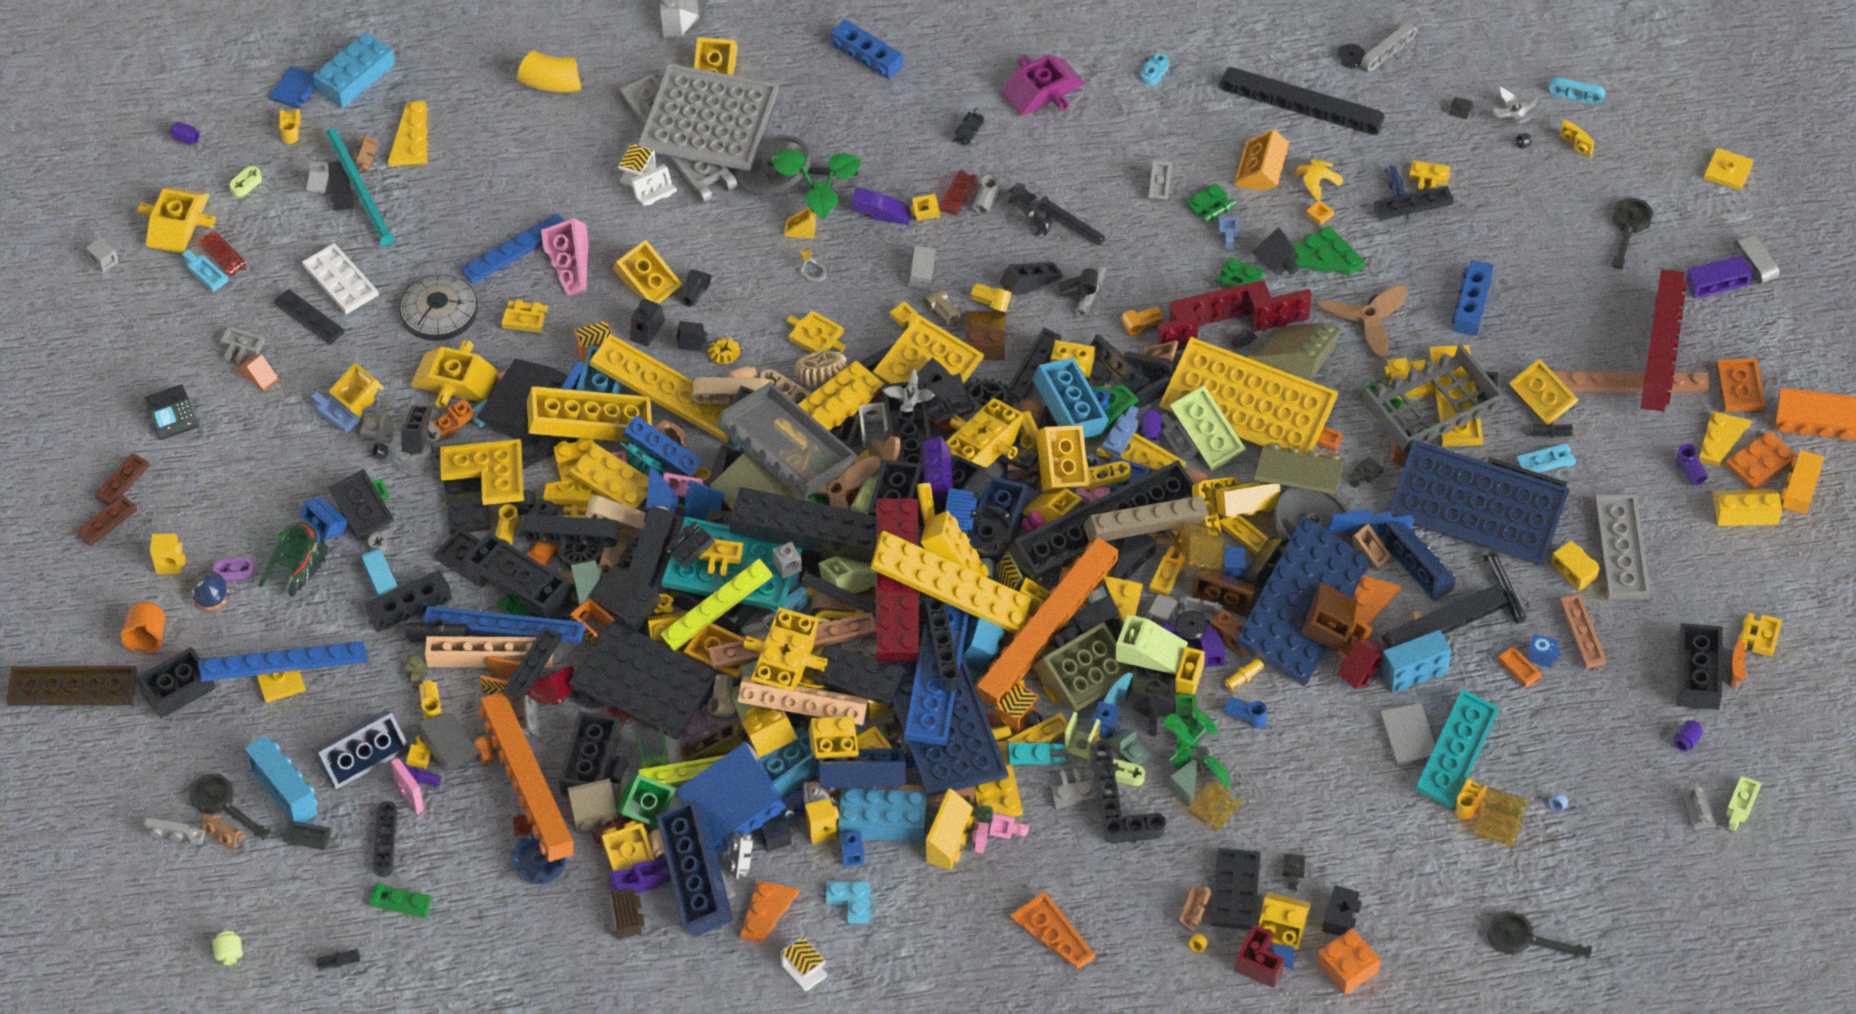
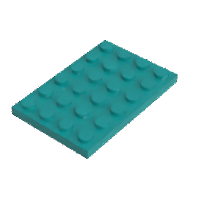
(698, 581)

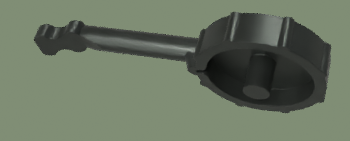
(1631, 216)
(214, 794)
(1513, 934)

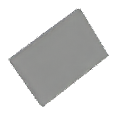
(1408, 734)

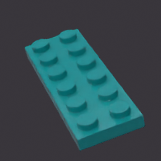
(1457, 749)

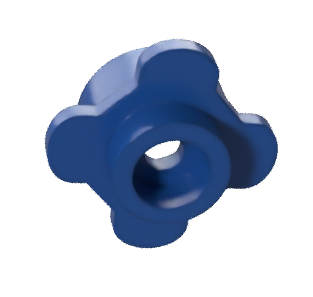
(1104, 395)

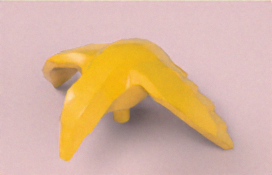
(1314, 173)

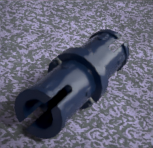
(1395, 182)

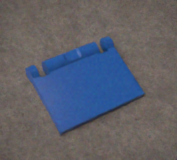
(294, 87)
(701, 500)

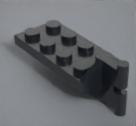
(1152, 694)

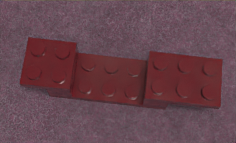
(1246, 299)

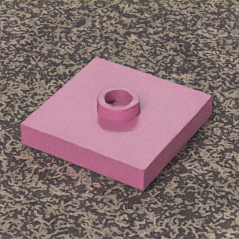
(407, 785)

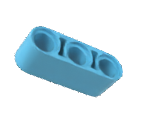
(378, 572)

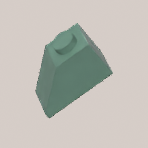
(585, 578)

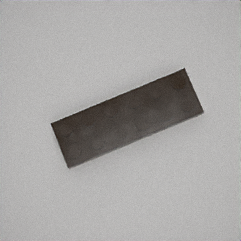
(71, 685)

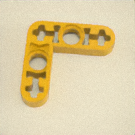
(1117, 477)
(1209, 495)

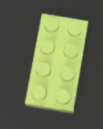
(1208, 428)

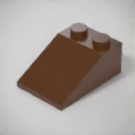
(986, 333)

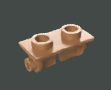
(365, 147)
(218, 830)
(1193, 907)

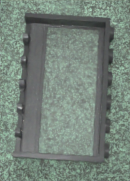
(786, 440)

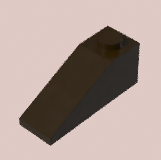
(716, 743)

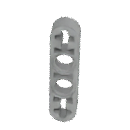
(1389, 46)

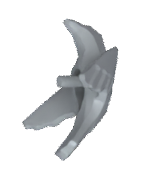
(1514, 109)
(910, 394)

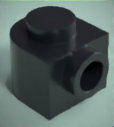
(525, 506)

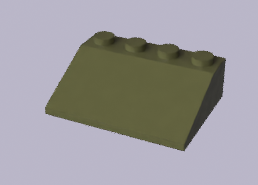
(1300, 348)
(1300, 468)
(749, 474)
(1083, 668)

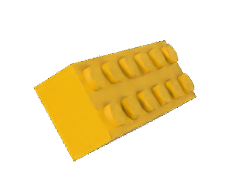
(584, 413)

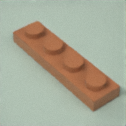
(1583, 631)

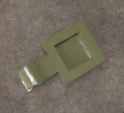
(416, 667)

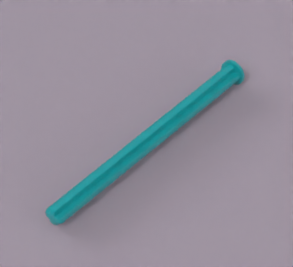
(360, 188)

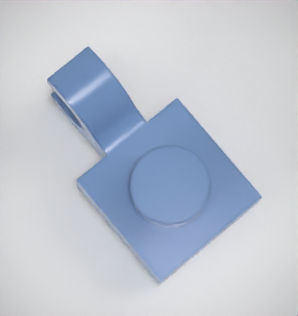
(1229, 229)

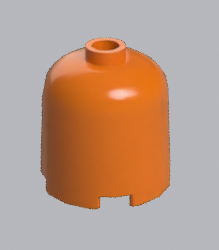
(143, 627)

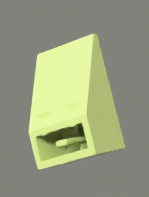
(848, 574)
(1149, 645)

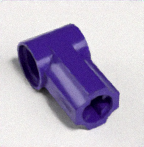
(1691, 464)

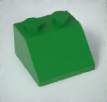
(645, 799)

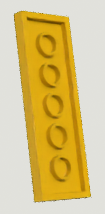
(1471, 432)

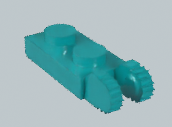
(1033, 754)

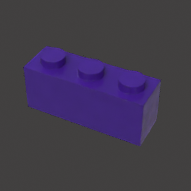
(1718, 276)
(937, 467)

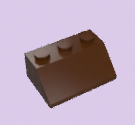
(1229, 592)

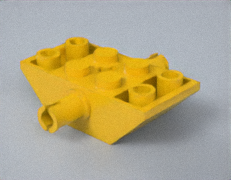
(175, 218)
(455, 374)
(986, 433)
(786, 650)

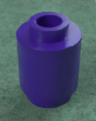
(184, 133)
(1151, 425)
(1688, 735)

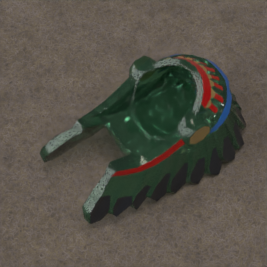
(300, 550)

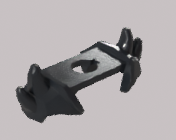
(1022, 199)

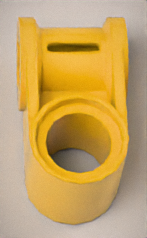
(289, 125)
(1471, 797)

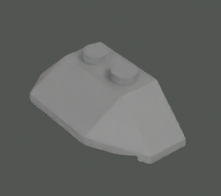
(677, 17)

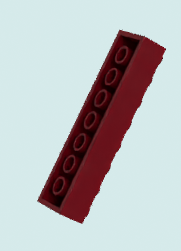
(1664, 340)
(896, 602)

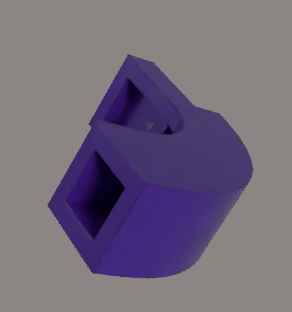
(1209, 643)

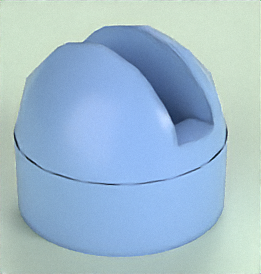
(1558, 802)

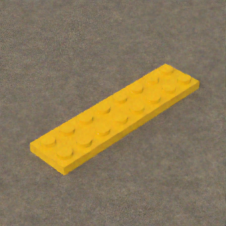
(657, 382)
(950, 582)

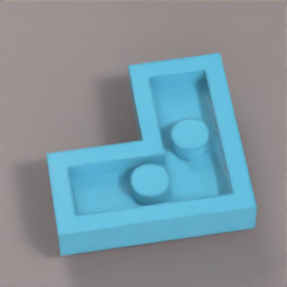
(854, 895)

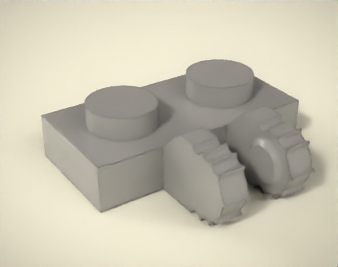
(241, 341)
(1074, 793)

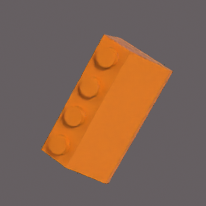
(1816, 414)

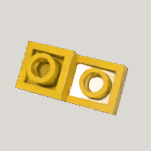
(1581, 140)

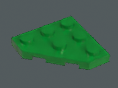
(1327, 252)
(1120, 401)

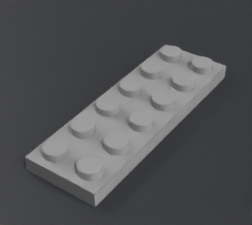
(1622, 547)

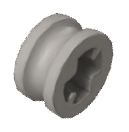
(378, 538)

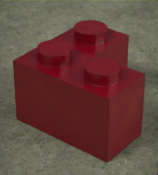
(1362, 662)
(1256, 959)

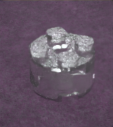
(411, 464)

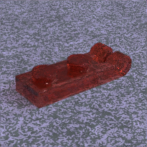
(958, 192)
(222, 253)

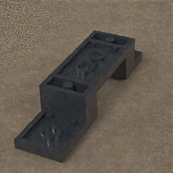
(511, 569)

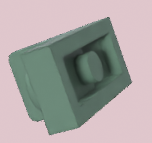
(1127, 746)

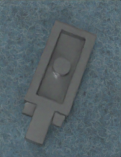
(1178, 438)

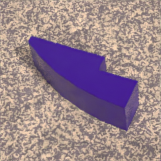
(880, 206)
(641, 876)

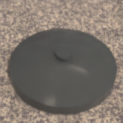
(763, 177)
(1304, 502)

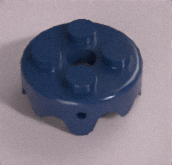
(536, 873)

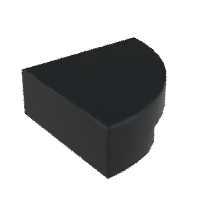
(1244, 338)

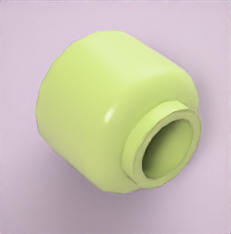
(227, 947)

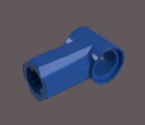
(1247, 711)

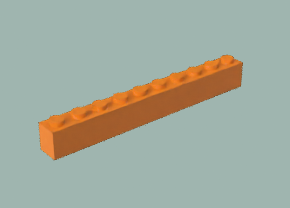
(1047, 622)
(526, 777)

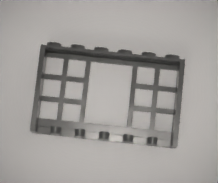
(1430, 373)

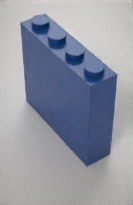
(734, 794)

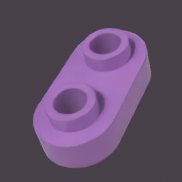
(234, 568)

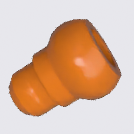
(484, 747)

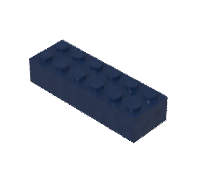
(694, 868)

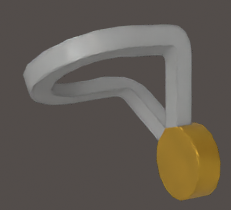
(805, 255)

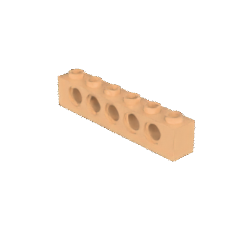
(803, 701)

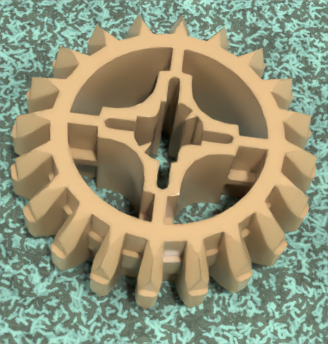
(819, 367)

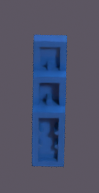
(1353, 521)

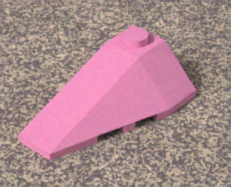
(568, 251)

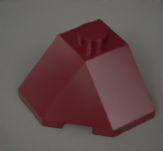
(552, 687)

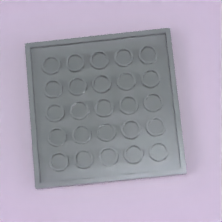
(709, 117)

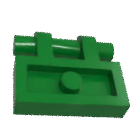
(1208, 199)
(1239, 272)

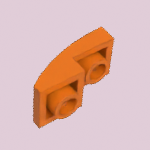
(457, 416)
(1737, 665)

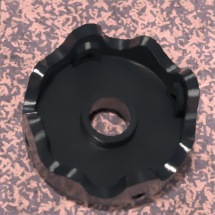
(994, 520)

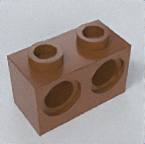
(1228, 628)

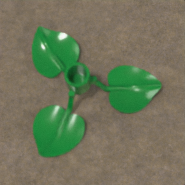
(820, 198)
(1184, 753)

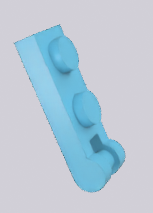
(1547, 459)

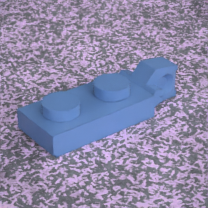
(335, 412)
(1122, 432)

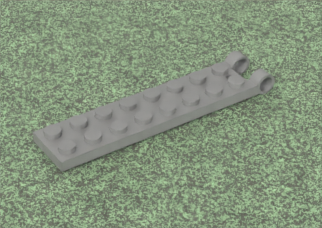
(640, 98)

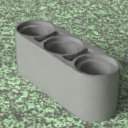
(1757, 258)

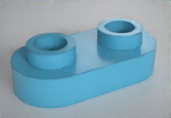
(1155, 69)

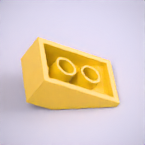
(716, 55)
(646, 273)

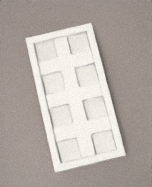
(340, 278)

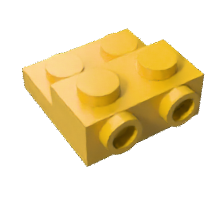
(1401, 368)
(569, 454)
(626, 846)

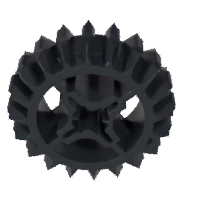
(988, 389)

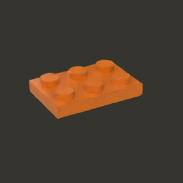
(1741, 385)
(1761, 460)

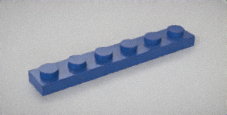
(508, 251)

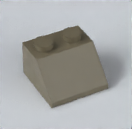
(592, 805)

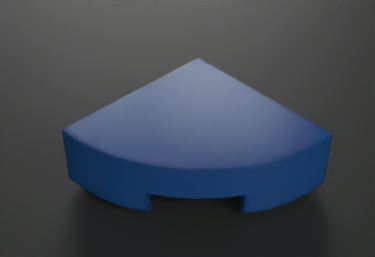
(1286, 952)

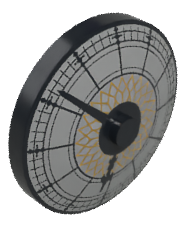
(438, 307)

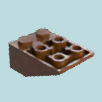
(1330, 617)

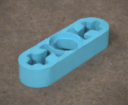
(1589, 97)

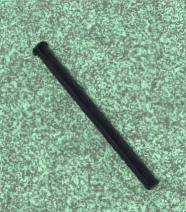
(843, 595)

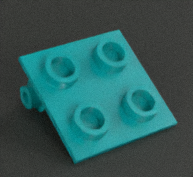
(640, 460)

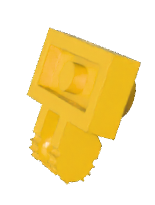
(1429, 173)
(723, 552)

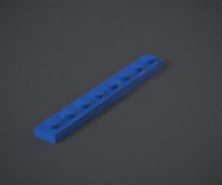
(506, 624)
(282, 661)

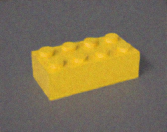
(946, 540)

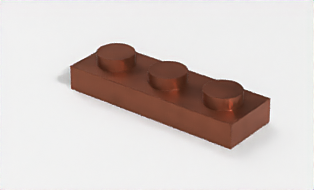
(122, 479)
(106, 520)

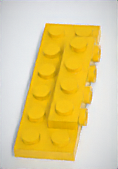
(842, 395)

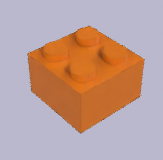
(1348, 961)

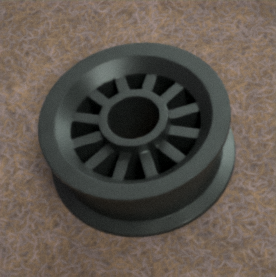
(578, 554)

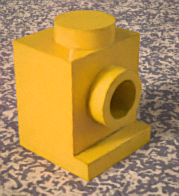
(929, 202)

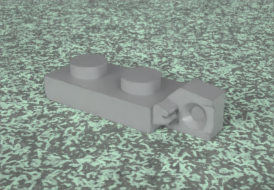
(174, 831)

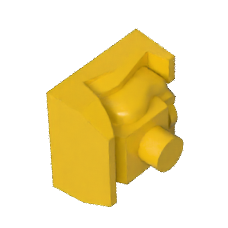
(356, 389)

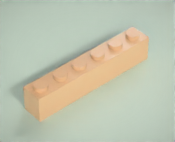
(473, 651)

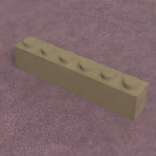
(1145, 519)

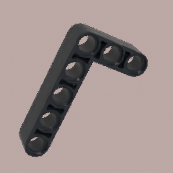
(1112, 801)

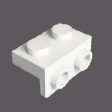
(652, 185)

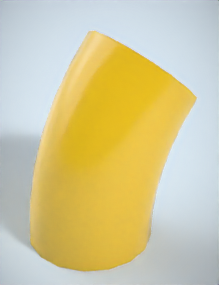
(549, 73)

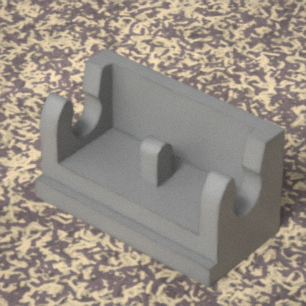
(921, 267)

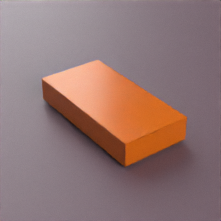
(1519, 666)

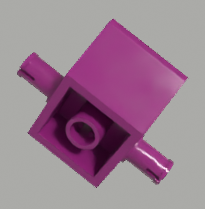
(1041, 83)

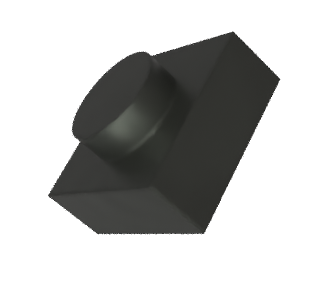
(1460, 108)

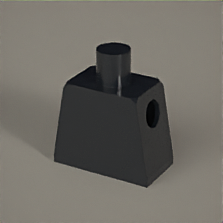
(1278, 253)
(647, 316)

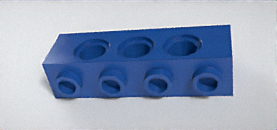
(866, 49)
(1473, 297)
(661, 447)

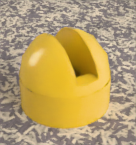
(1200, 946)

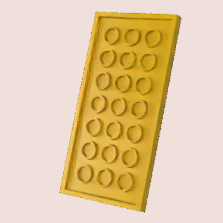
(1254, 398)

